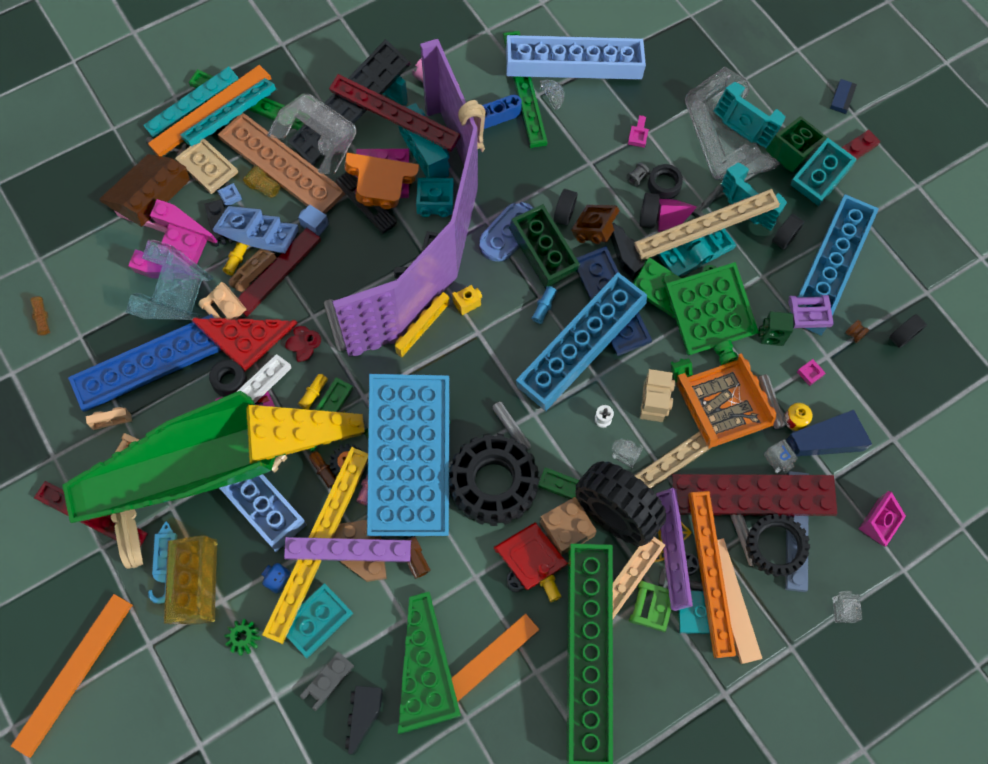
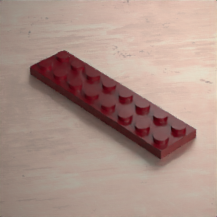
(760, 494)

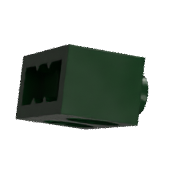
(776, 328)

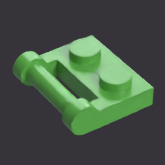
(659, 607)

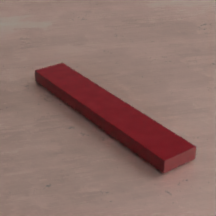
(278, 270)
(54, 498)

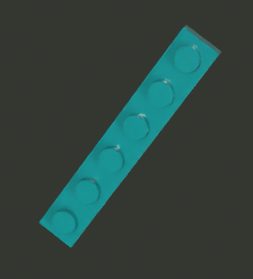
(190, 102)
(228, 112)

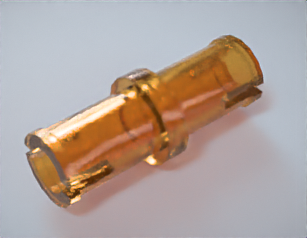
(40, 315)

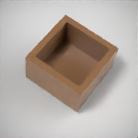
(567, 525)

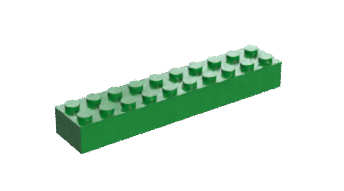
(590, 654)

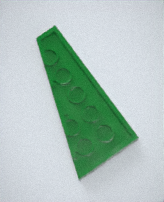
(426, 681)

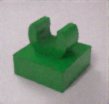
(681, 367)

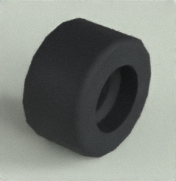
(223, 368)

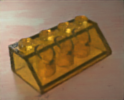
(191, 581)

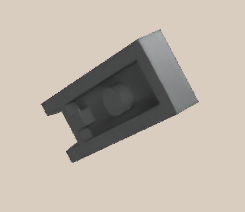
(328, 680)

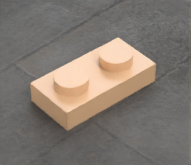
(105, 419)

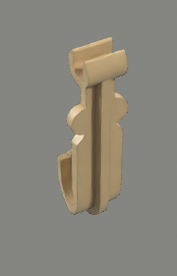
(477, 111)
(127, 538)

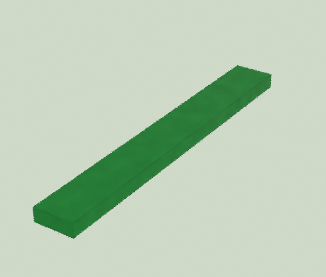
(265, 107)
(529, 108)

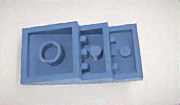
(255, 229)

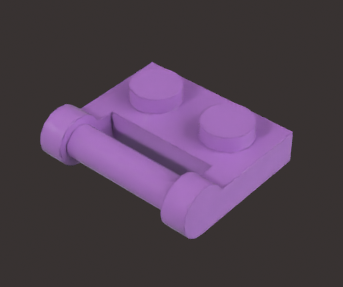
(811, 316)

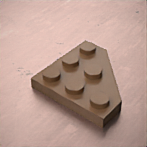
(366, 570)

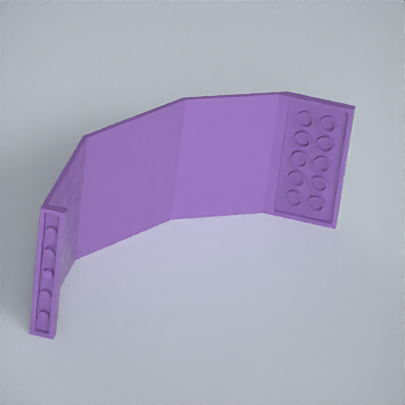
(388, 310)

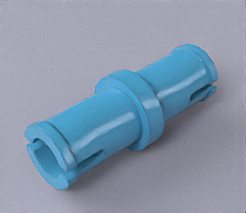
(544, 304)

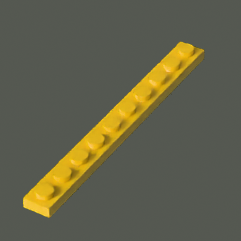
(325, 527)

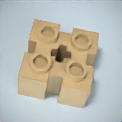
(656, 395)

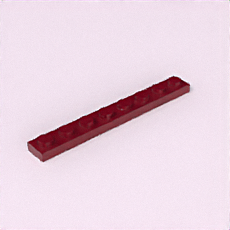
(394, 112)

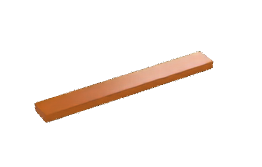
(171, 137)
(711, 575)
(71, 676)

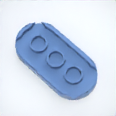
(497, 240)

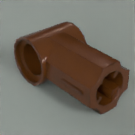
(417, 564)

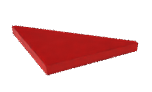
(244, 338)

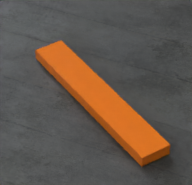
(493, 656)

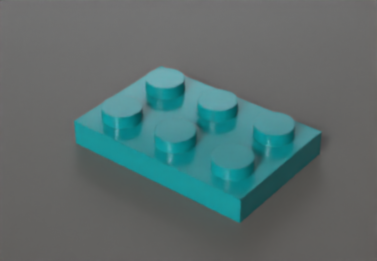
(317, 620)

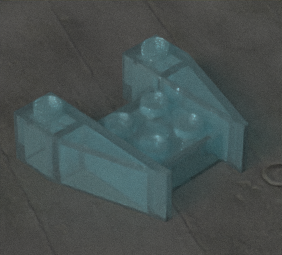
(175, 287)

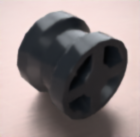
(692, 562)
(511, 578)

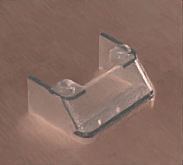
(334, 129)

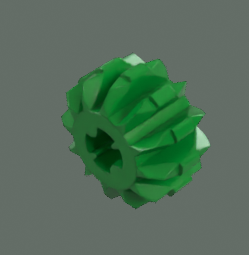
(239, 644)

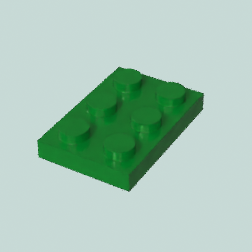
(652, 282)

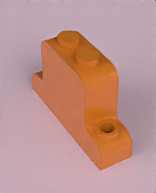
(379, 179)

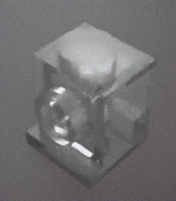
(626, 451)

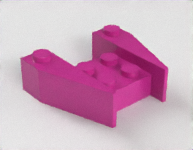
(181, 233)

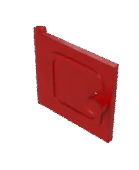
(530, 556)

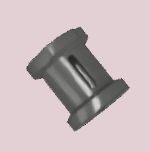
(638, 174)

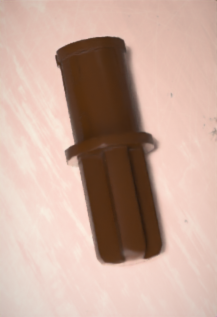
(322, 469)

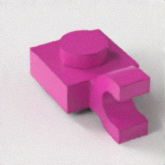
(638, 134)

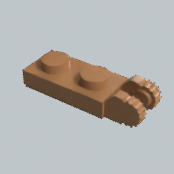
(251, 269)

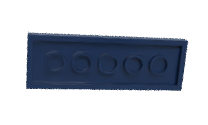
(595, 272)

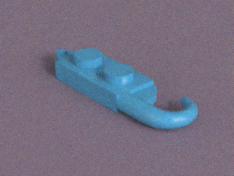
(160, 558)

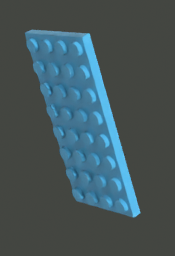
(408, 455)

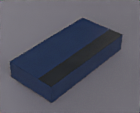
(843, 96)

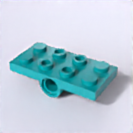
(697, 252)

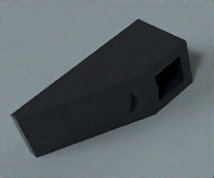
(626, 252)
(366, 709)

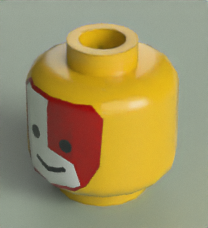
(798, 416)

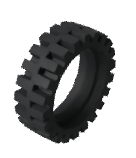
(794, 528)

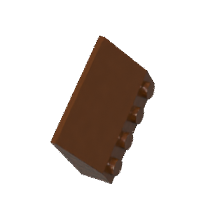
(146, 182)

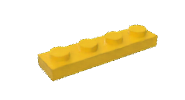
(425, 320)

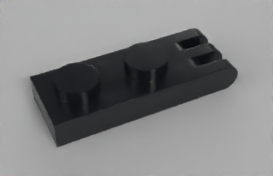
(214, 212)

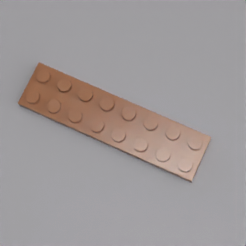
(281, 164)

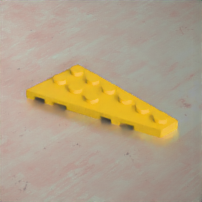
(290, 430)

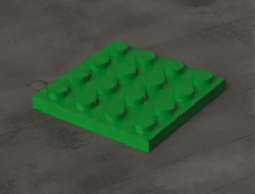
(711, 308)

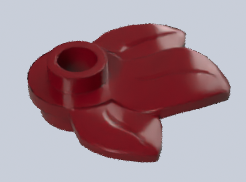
(300, 342)

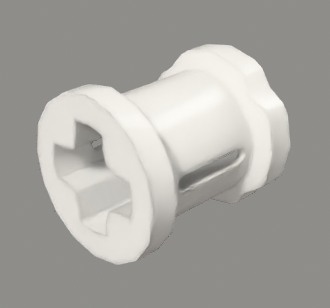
(606, 410)

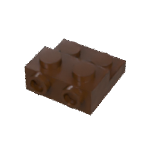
(595, 223)

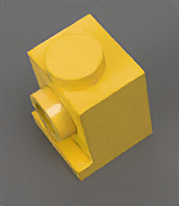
(466, 304)

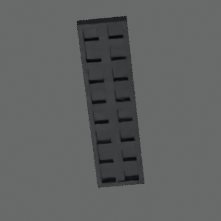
(375, 73)

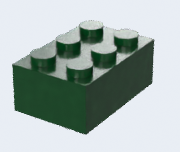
(795, 144)

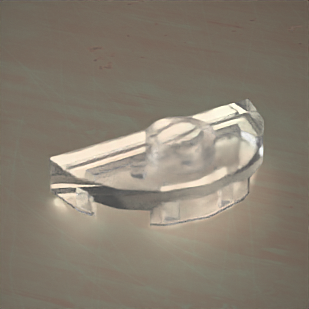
(554, 92)

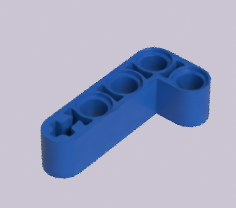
(502, 110)

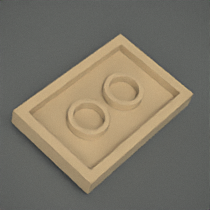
(207, 165)

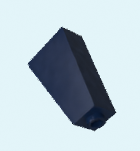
(832, 436)

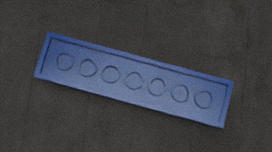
(141, 365)

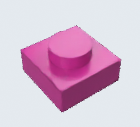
(811, 372)

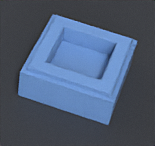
(229, 195)

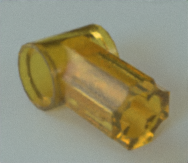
(258, 180)

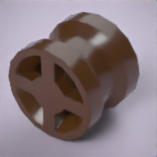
(857, 331)

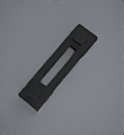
(382, 221)

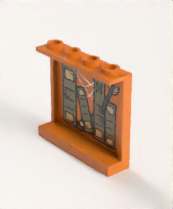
(726, 402)

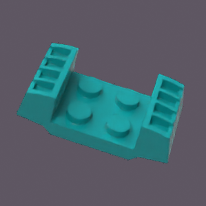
(746, 118)
(738, 190)

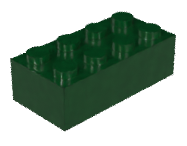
(544, 246)

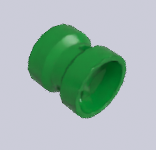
(725, 352)

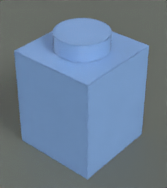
(313, 220)

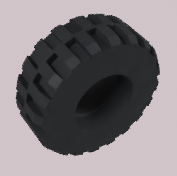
(497, 451)
(621, 503)

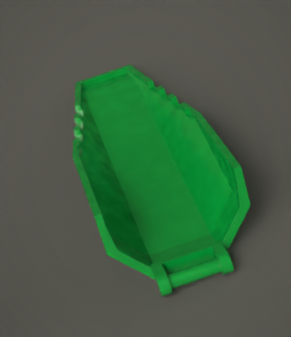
(170, 463)

